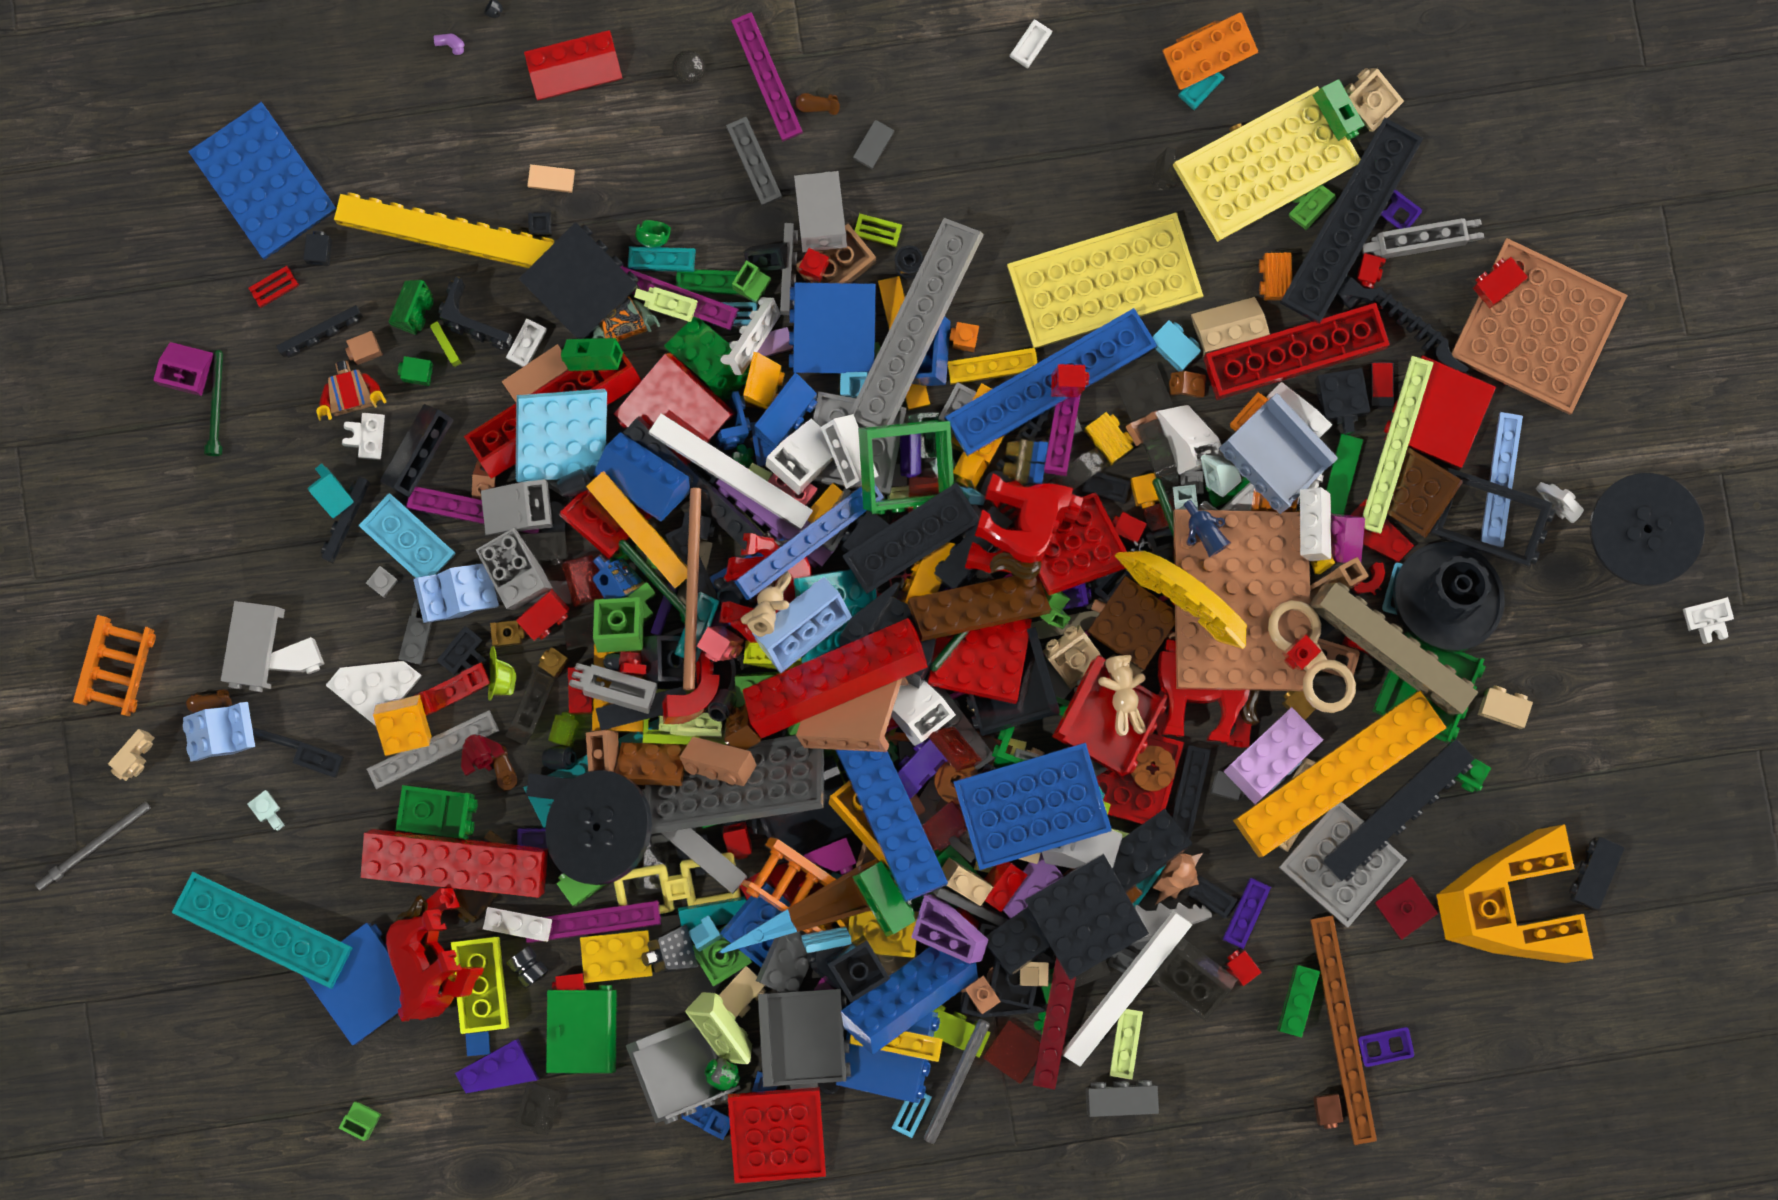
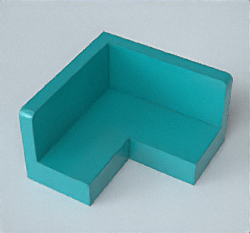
(330, 492)

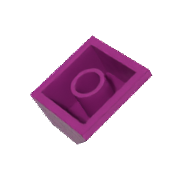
(834, 857)

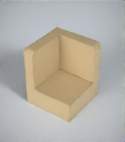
(1034, 974)

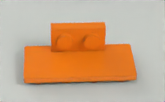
(1209, 50)

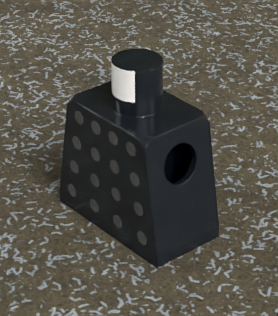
(671, 952)

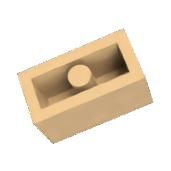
(1505, 707)
(966, 882)
(741, 992)

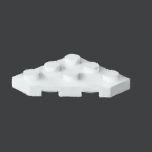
(373, 684)

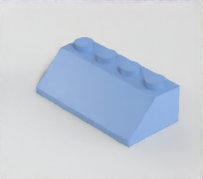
(804, 624)

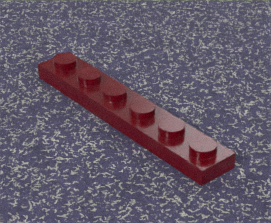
(1054, 1029)

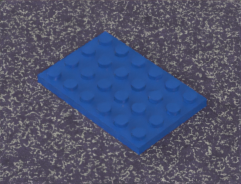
(262, 180)
(1032, 806)

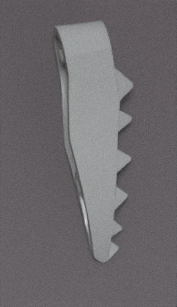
(1154, 919)

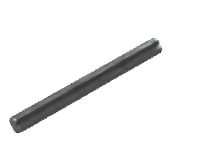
(956, 1081)

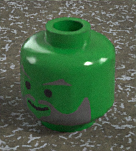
(722, 1074)

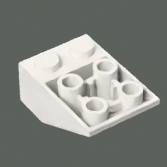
(1188, 437)
(800, 457)
(920, 711)

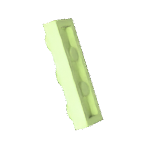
(1126, 1044)

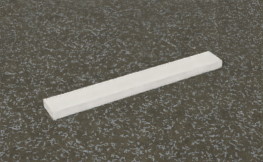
(730, 471)
(1126, 988)

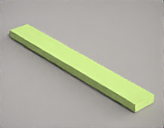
(1396, 443)

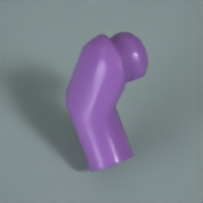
(450, 40)

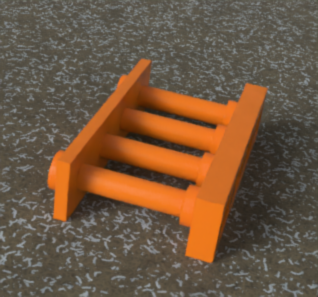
(97, 650)
(796, 863)

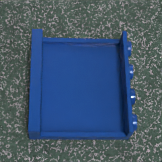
(832, 327)
(365, 989)
(891, 1072)

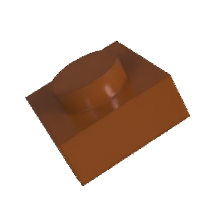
(1187, 384)

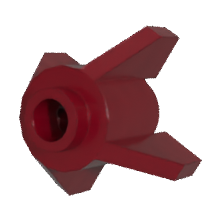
(478, 752)

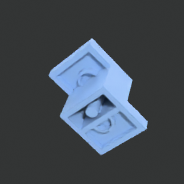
(455, 593)
(218, 731)

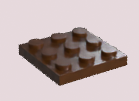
(1421, 493)
(1133, 623)

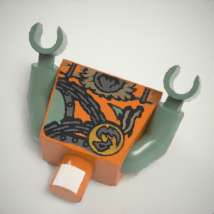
(626, 321)

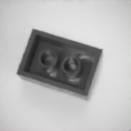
(1122, 1098)

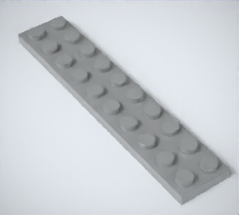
(916, 324)

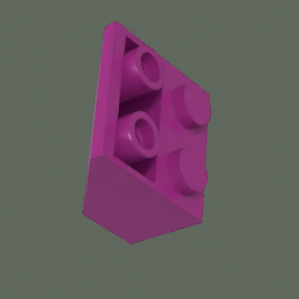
(183, 368)
(1346, 537)

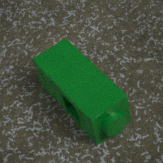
(1338, 111)
(592, 354)

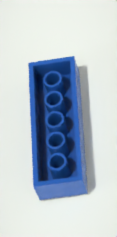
(906, 997)

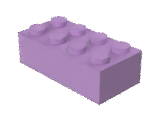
(1273, 755)

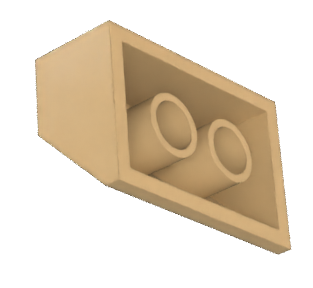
(1229, 325)

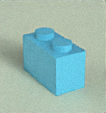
(1176, 346)

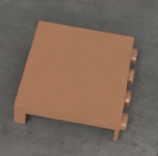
(854, 724)

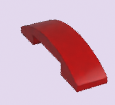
(454, 689)

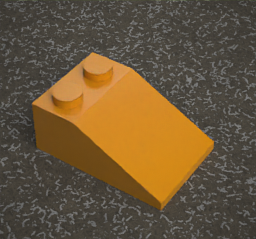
(762, 382)

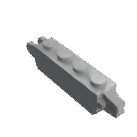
(1422, 238)

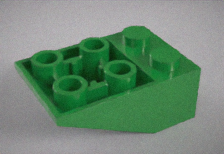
(411, 306)

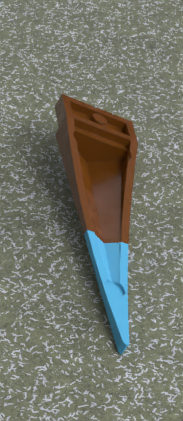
(831, 903)

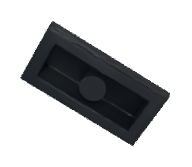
(768, 256)

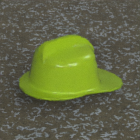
(501, 676)

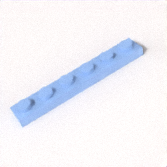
(1503, 474)

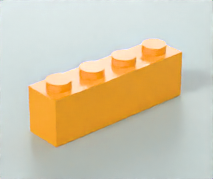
(923, 578)

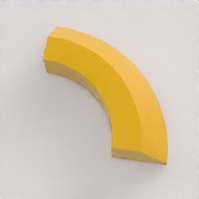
(1187, 593)

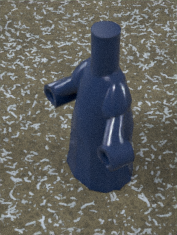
(1208, 532)

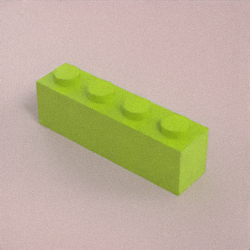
(956, 1030)

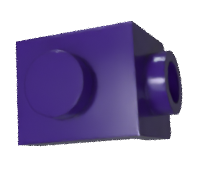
(1078, 596)

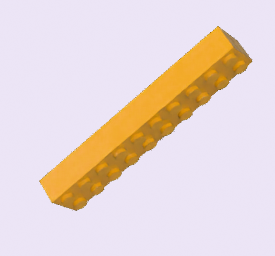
(1339, 774)

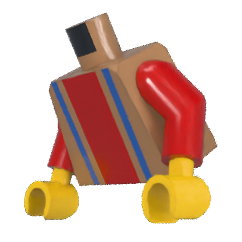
(348, 392)

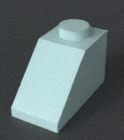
(1220, 474)

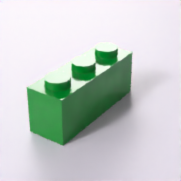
(884, 898)
(1298, 1001)

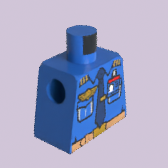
(615, 578)

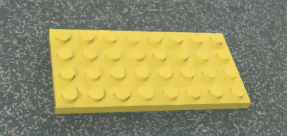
(1264, 165)
(1104, 277)

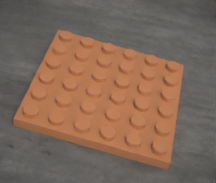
(1543, 331)

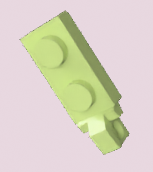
(668, 303)
(700, 727)

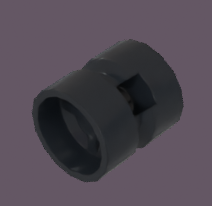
(908, 261)
(527, 967)

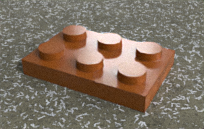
(651, 763)

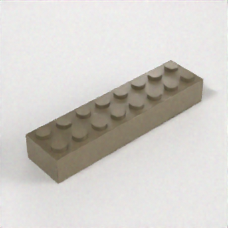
(1393, 648)

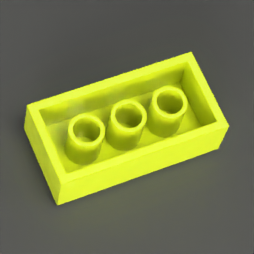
(487, 1003)

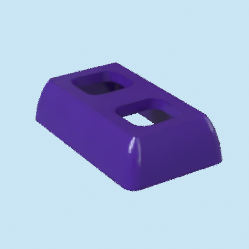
(1401, 201)
(910, 455)
(1386, 1055)

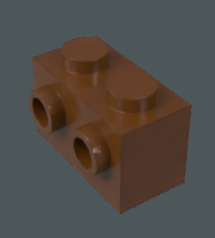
(739, 730)

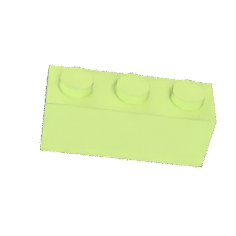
(720, 1028)

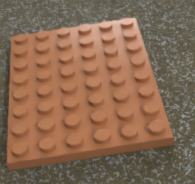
(1253, 579)

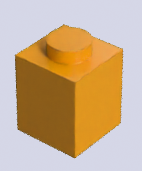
(969, 470)
(1144, 491)

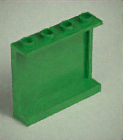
(1397, 690)

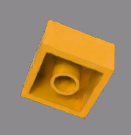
(402, 725)

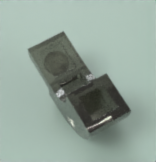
(1159, 454)
(1082, 469)

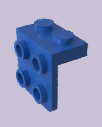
(735, 435)

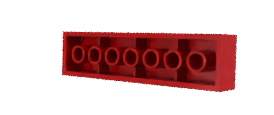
(1296, 351)
(496, 439)
(834, 678)
(454, 863)

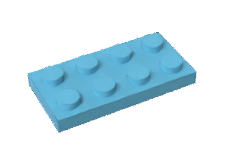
(406, 538)

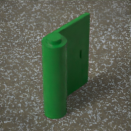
(586, 1030)

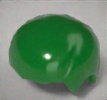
(652, 233)

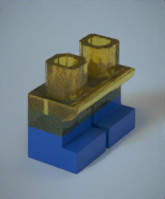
(1026, 452)

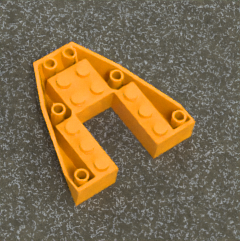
(1480, 910)

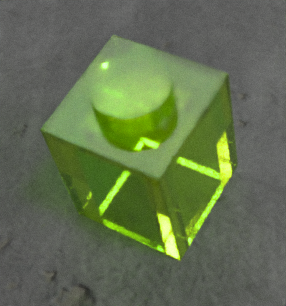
(564, 729)

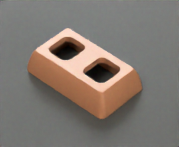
(1334, 649)

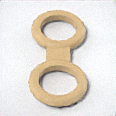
(1319, 663)

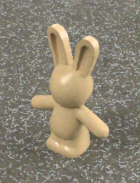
(770, 599)
(1125, 698)

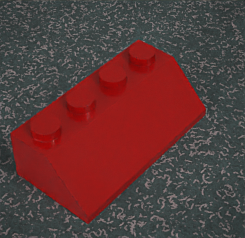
(573, 65)

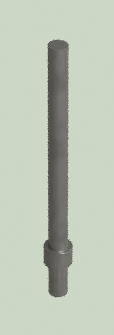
(57, 873)

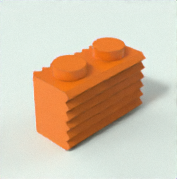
(1276, 275)

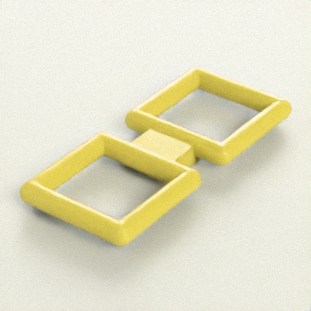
(675, 886)

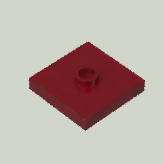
(1406, 908)

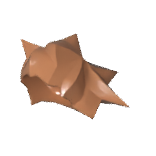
(1177, 875)

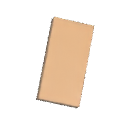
(551, 178)

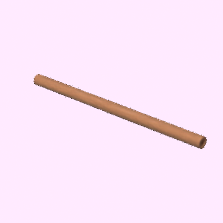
(692, 589)

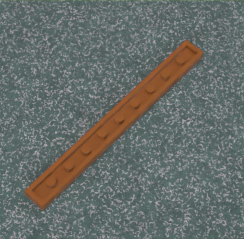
(1343, 1030)

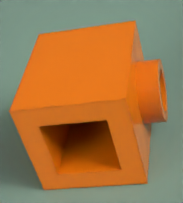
(964, 336)

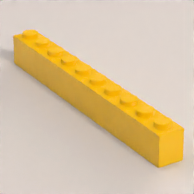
(439, 231)

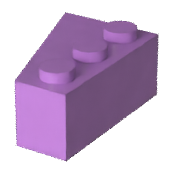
(1037, 877)
(948, 930)

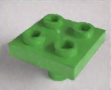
(720, 965)

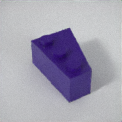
(920, 766)
(499, 1069)

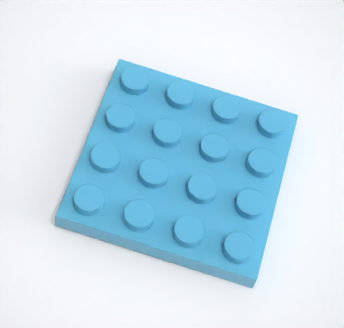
(559, 433)

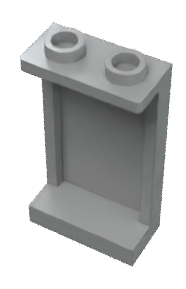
(820, 211)
(250, 645)

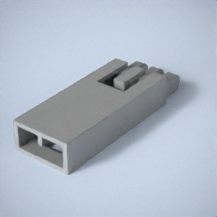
(623, 691)

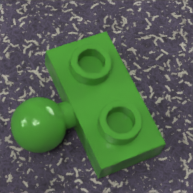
(1311, 206)

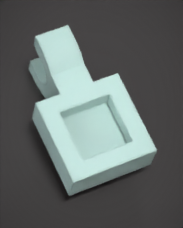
(265, 809)

